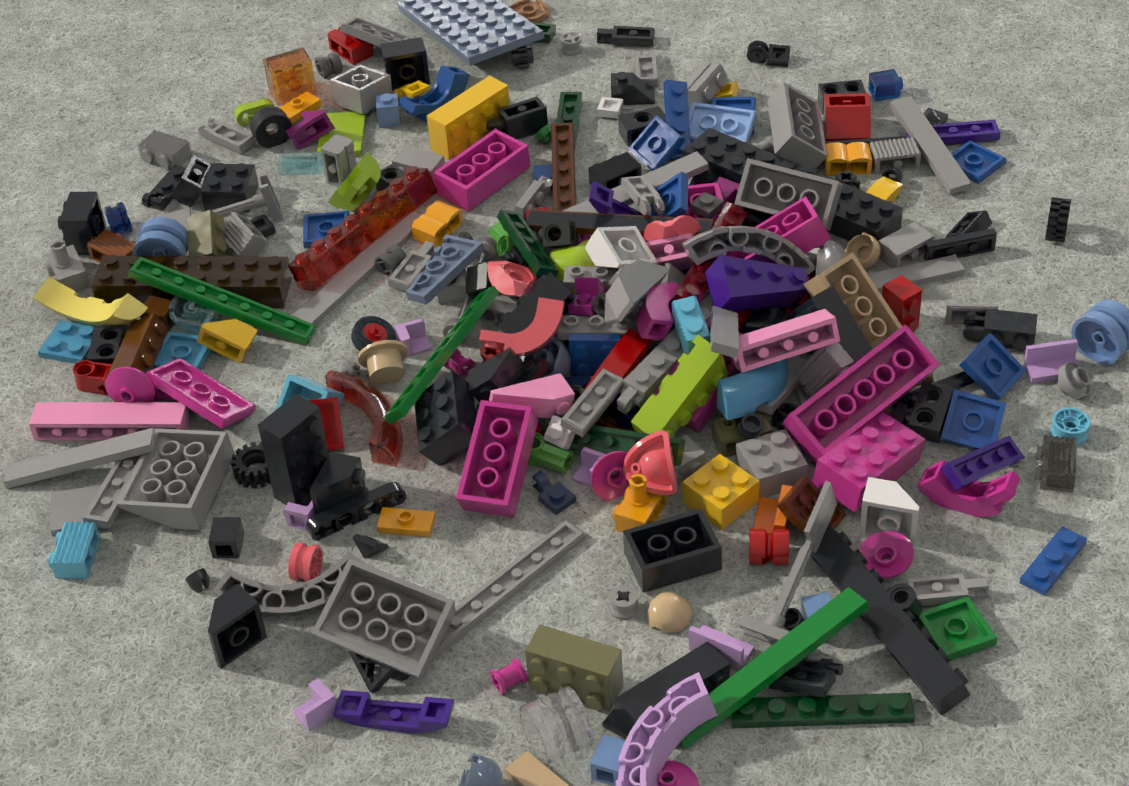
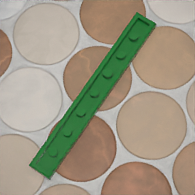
(222, 301)
(441, 355)
(780, 658)

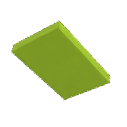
(347, 125)

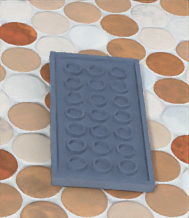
(472, 27)

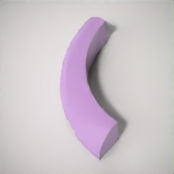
(661, 730)

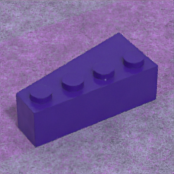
(754, 284)

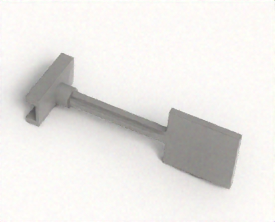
(265, 198)
(814, 532)

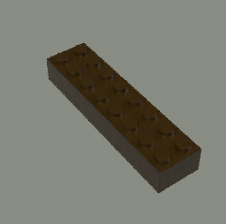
(252, 277)

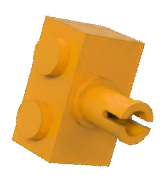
(638, 505)

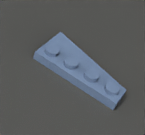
(445, 266)

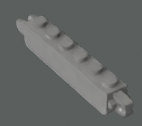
(652, 370)

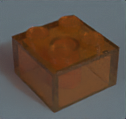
(289, 75)

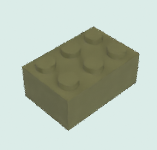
(564, 660)

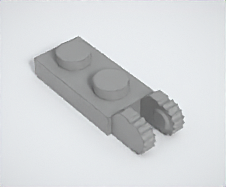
(646, 67)
(227, 136)
(643, 194)

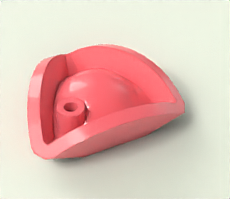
(678, 226)
(511, 278)
(655, 461)

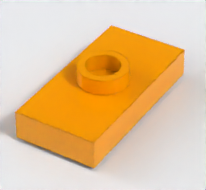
(302, 103)
(406, 522)

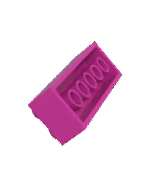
(860, 393)

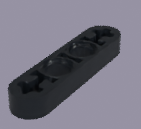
(320, 524)

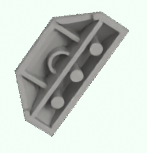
(630, 288)

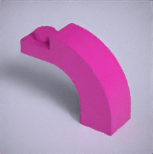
(655, 313)
(976, 499)

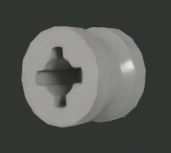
(571, 43)
(623, 602)

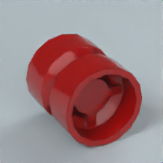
(768, 546)

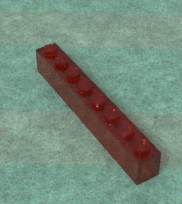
(362, 228)

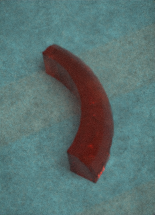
(386, 438)

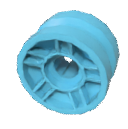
(1071, 423)

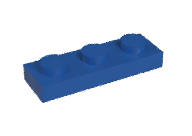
(1053, 560)

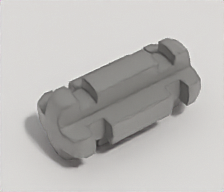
(351, 368)

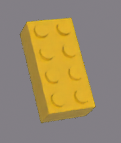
(464, 118)

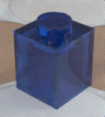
(885, 85)

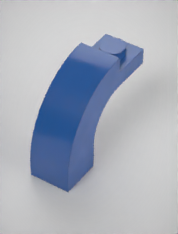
(448, 85)

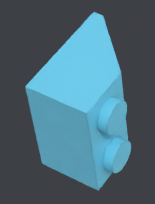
(307, 389)

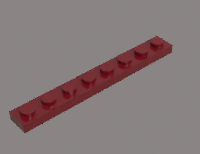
(695, 281)

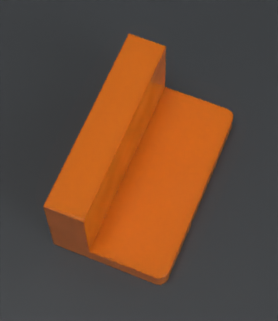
(769, 515)

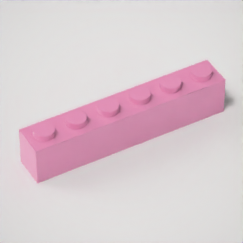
(104, 419)

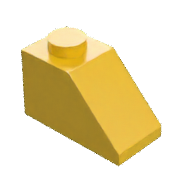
(228, 338)

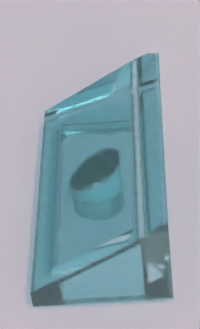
(300, 163)

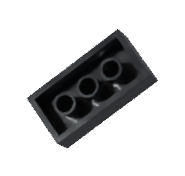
(294, 449)

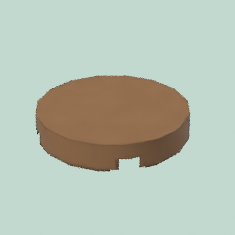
(534, 11)

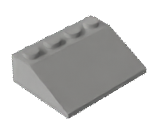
(179, 477)
(385, 618)

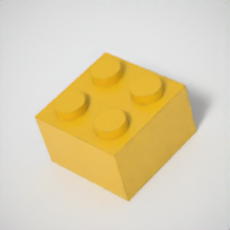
(721, 491)

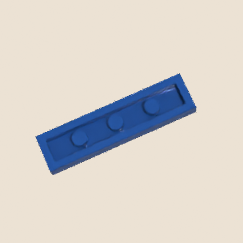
(677, 112)

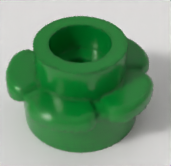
(544, 134)

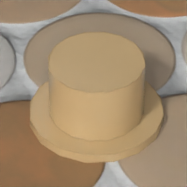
(384, 360)

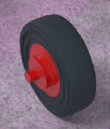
(370, 330)

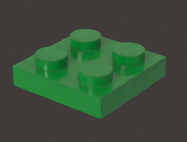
(957, 628)

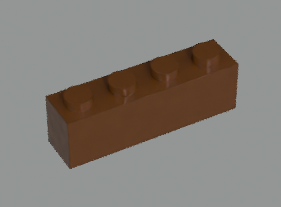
(141, 344)

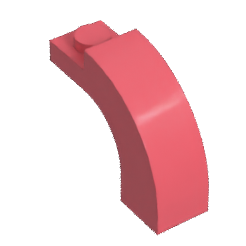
(535, 336)

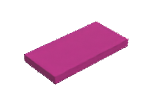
(201, 393)

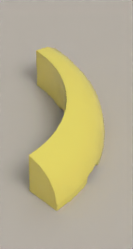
(88, 310)

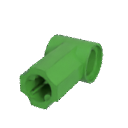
(503, 240)
(549, 455)

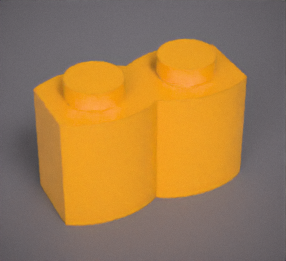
(851, 157)
(436, 223)

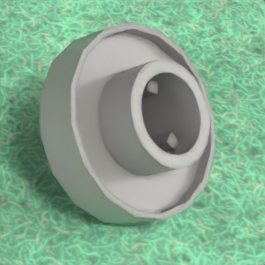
(1073, 380)

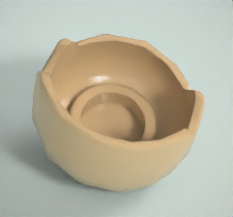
(865, 249)
(669, 613)

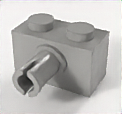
(66, 266)

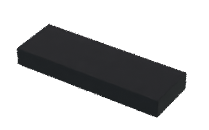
(961, 245)

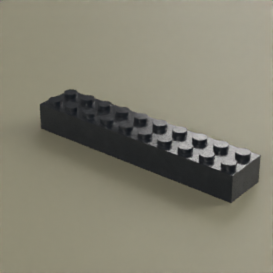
(856, 209)

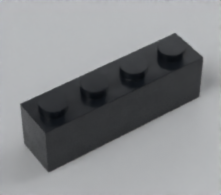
(704, 659)

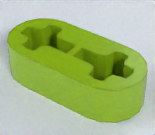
(250, 108)

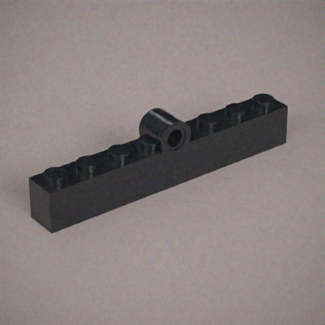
(892, 621)

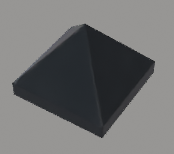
(368, 546)

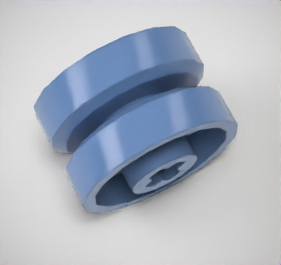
(161, 237)
(1103, 332)

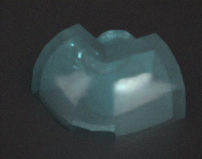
(191, 316)

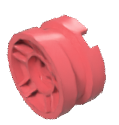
(305, 562)

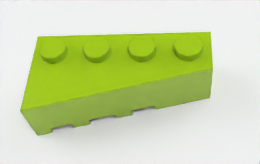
(683, 391)

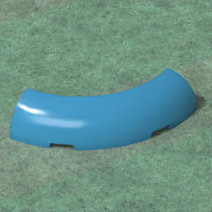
(747, 390)

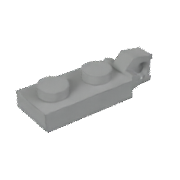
(534, 195)
(411, 267)
(947, 588)

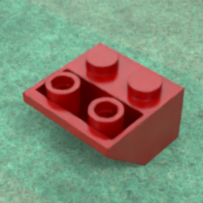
(847, 116)

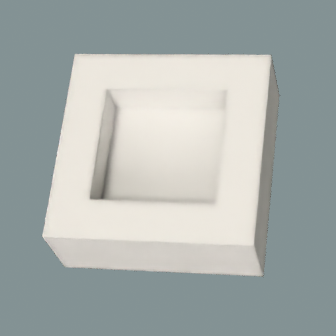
(610, 107)
(558, 434)

